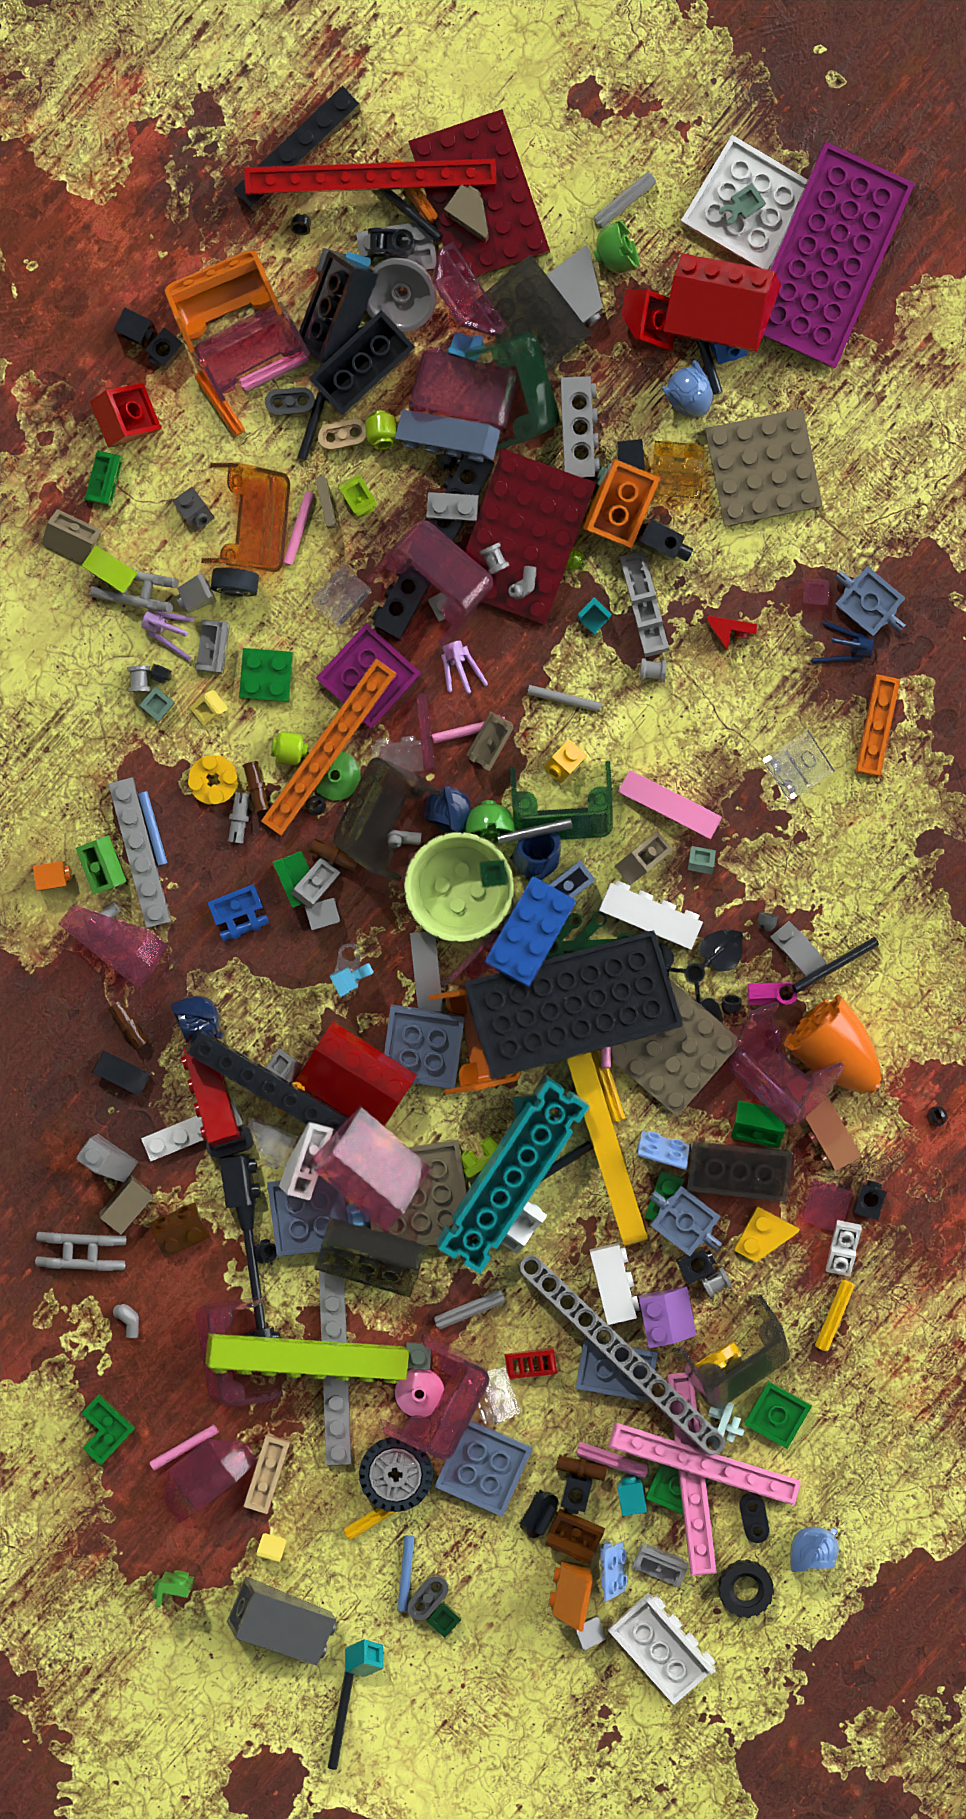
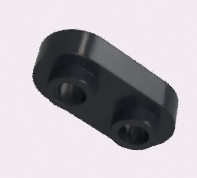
(754, 1518)

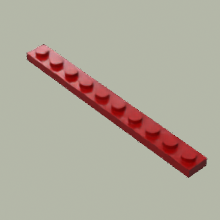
(369, 176)

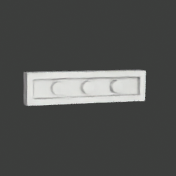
(178, 1136)

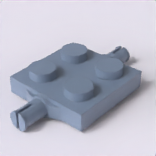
(869, 601)
(685, 1220)

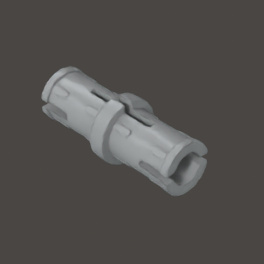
(239, 817)

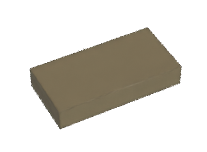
(326, 502)

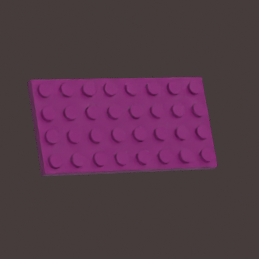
(833, 252)

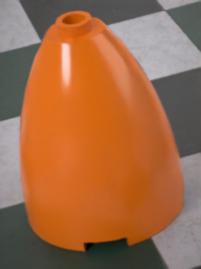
(835, 1035)

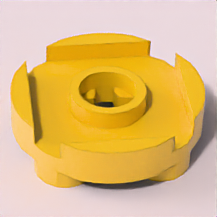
(199, 783)
(730, 1351)

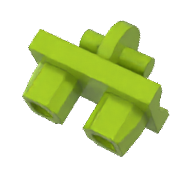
(471, 1163)

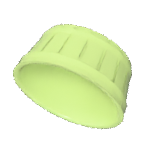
(447, 888)

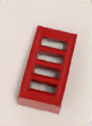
(531, 1372)

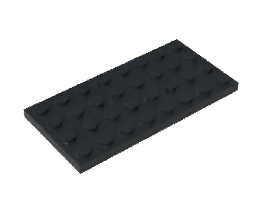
(573, 1005)

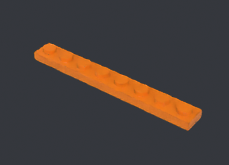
(329, 747)

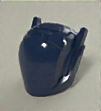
(448, 811)
(537, 856)
(195, 1013)

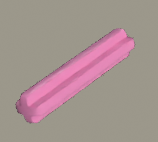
(272, 371)
(612, 1460)

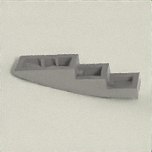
(644, 603)
(426, 970)

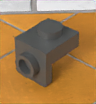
(193, 509)

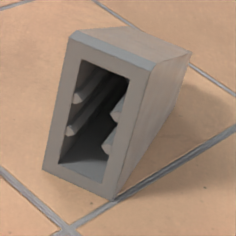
(578, 285)
(106, 1159)

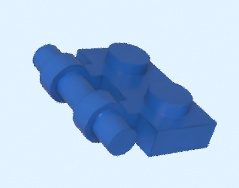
(236, 905)

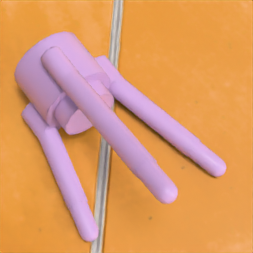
(155, 622)
(455, 653)

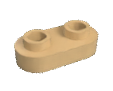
(342, 431)

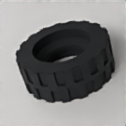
(726, 1588)

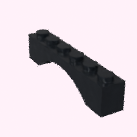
(320, 126)

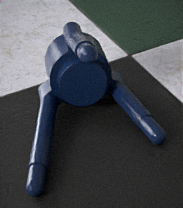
(861, 646)

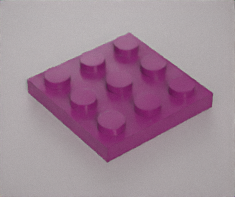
(355, 659)

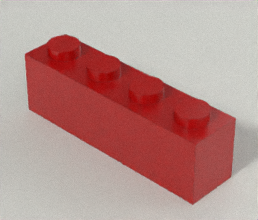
(212, 1102)

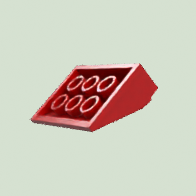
(721, 302)
(354, 1075)

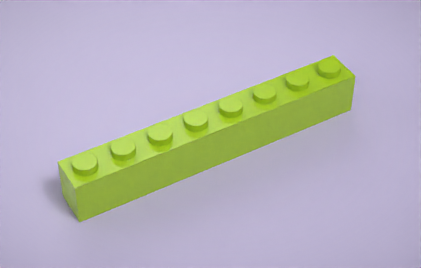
(306, 1357)

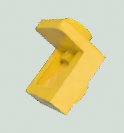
(564, 761)

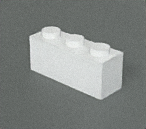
(614, 1283)

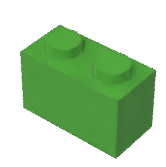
(101, 864)

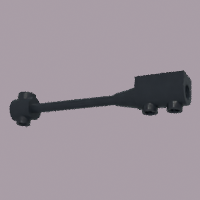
(242, 1193)

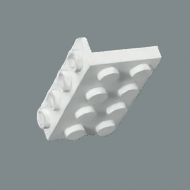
(662, 1647)

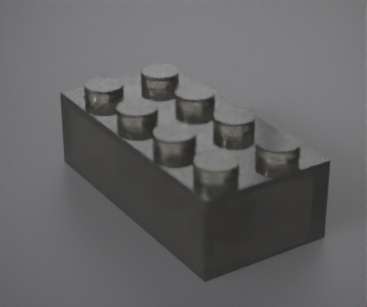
(739, 1170)
(370, 1257)

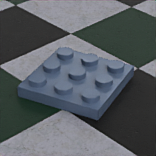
(426, 1043)
(301, 1222)
(484, 1468)

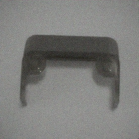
(374, 811)
(722, 1388)

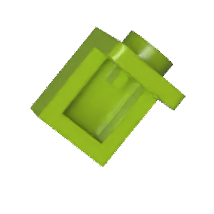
(358, 496)

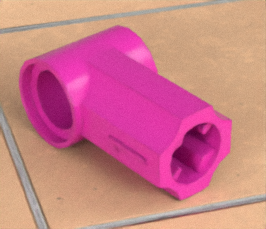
(768, 992)

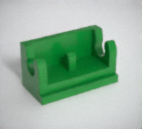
(104, 478)

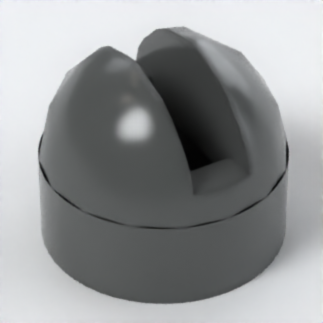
(766, 921)

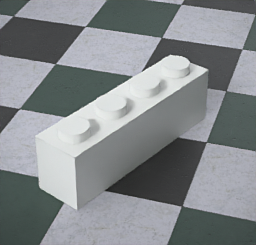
(650, 915)

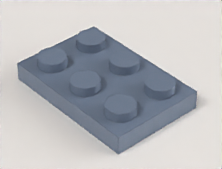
(601, 1376)

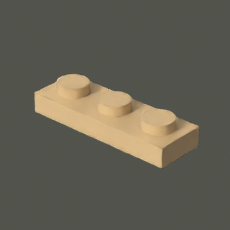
(266, 1473)

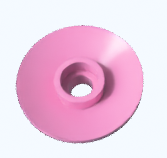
(419, 1380)

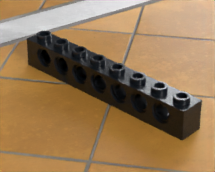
(397, 625)
(263, 1081)

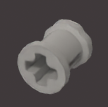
(487, 553)
(653, 670)
(138, 679)
(716, 1282)

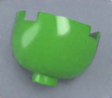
(615, 248)
(489, 820)

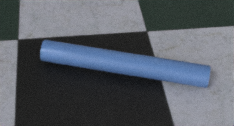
(152, 828)
(405, 1573)

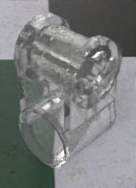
(353, 964)

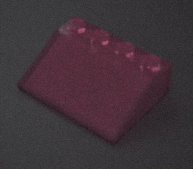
(371, 1168)

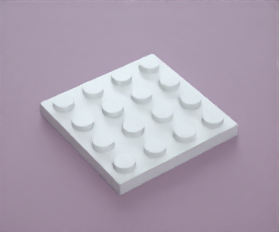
(760, 234)

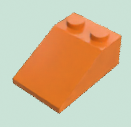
(620, 503)
(571, 1594)

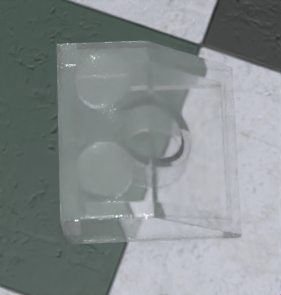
(798, 765)
(272, 1142)

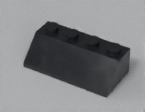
(336, 305)
(362, 363)

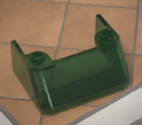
(526, 354)
(587, 822)

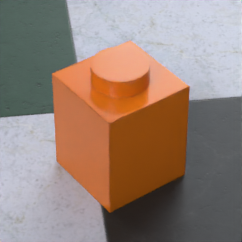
(52, 875)

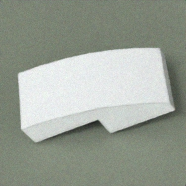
(843, 1248)

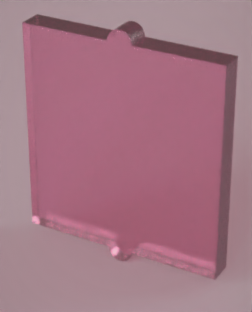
(826, 1204)

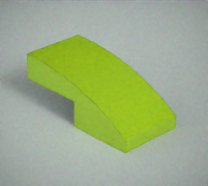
(109, 569)

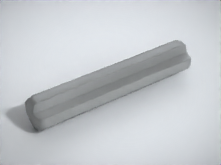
(624, 200)
(469, 1309)

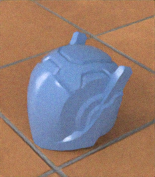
(689, 391)
(813, 1549)

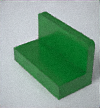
(291, 872)
(757, 1125)

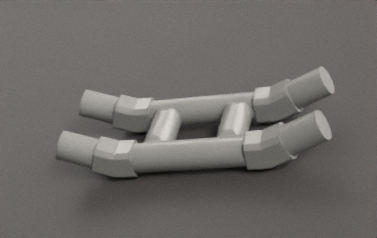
(144, 600)
(92, 1241)

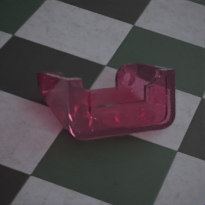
(464, 389)

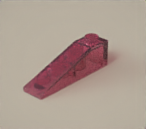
(121, 945)

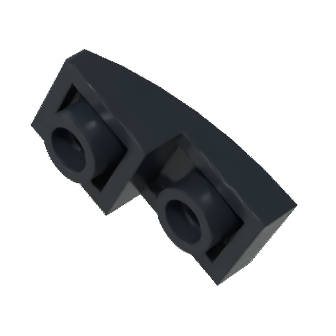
(120, 1073)

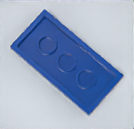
(530, 932)

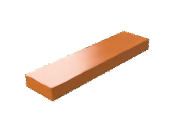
(877, 725)

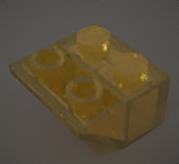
(679, 469)

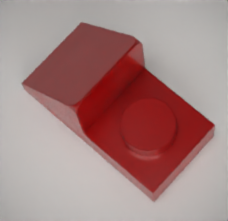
(723, 627)

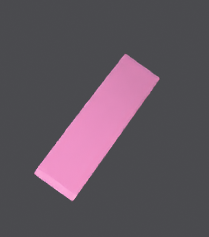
(670, 804)

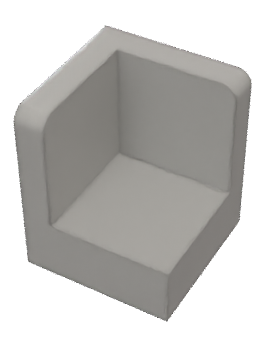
(323, 914)

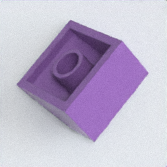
(667, 1316)

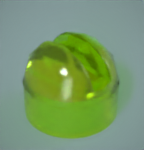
(575, 560)

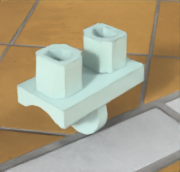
(724, 1415)

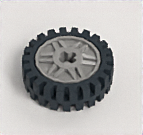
(386, 1491)

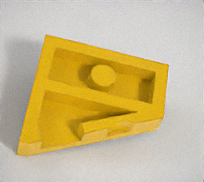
(763, 1234)

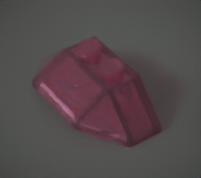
(464, 293)
(205, 1475)

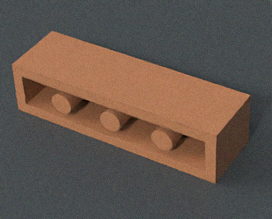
(830, 1134)

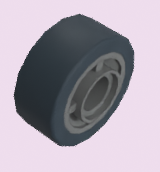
(234, 581)

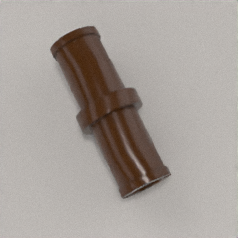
(256, 787)
(333, 855)
(128, 1024)
(581, 1468)

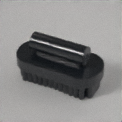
(232, 1147)
(539, 1514)

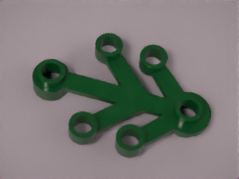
(581, 941)

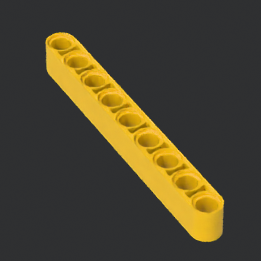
(607, 1150)

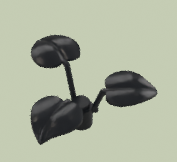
(721, 949)

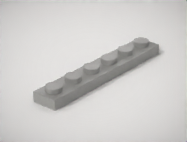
(139, 852)

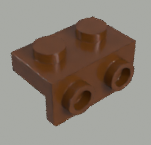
(179, 1230)
(574, 1536)

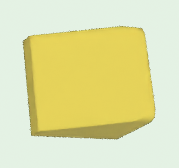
(208, 708)
(271, 1547)

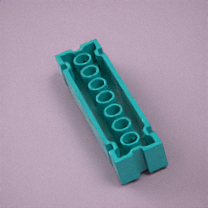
(512, 1174)

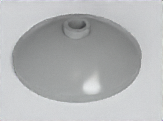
(407, 309)

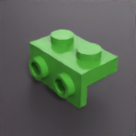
(174, 1583)

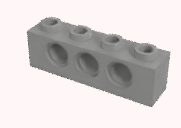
(571, 389)

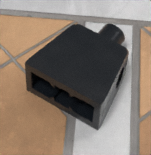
(653, 537)

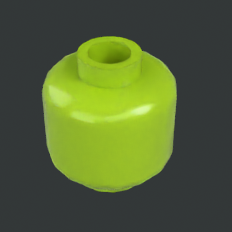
(381, 430)
(288, 748)

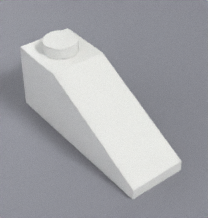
(299, 1175)

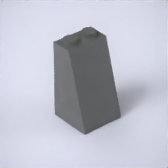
(281, 1622)

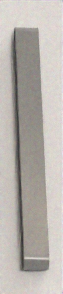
(633, 1359)

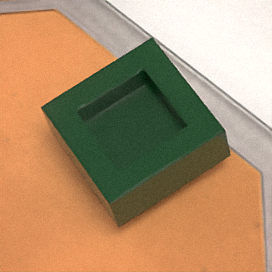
(493, 873)
(443, 1619)

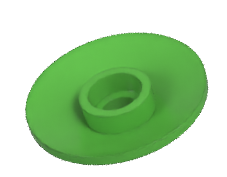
(346, 784)

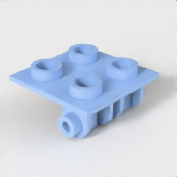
(663, 1150)
(613, 1577)

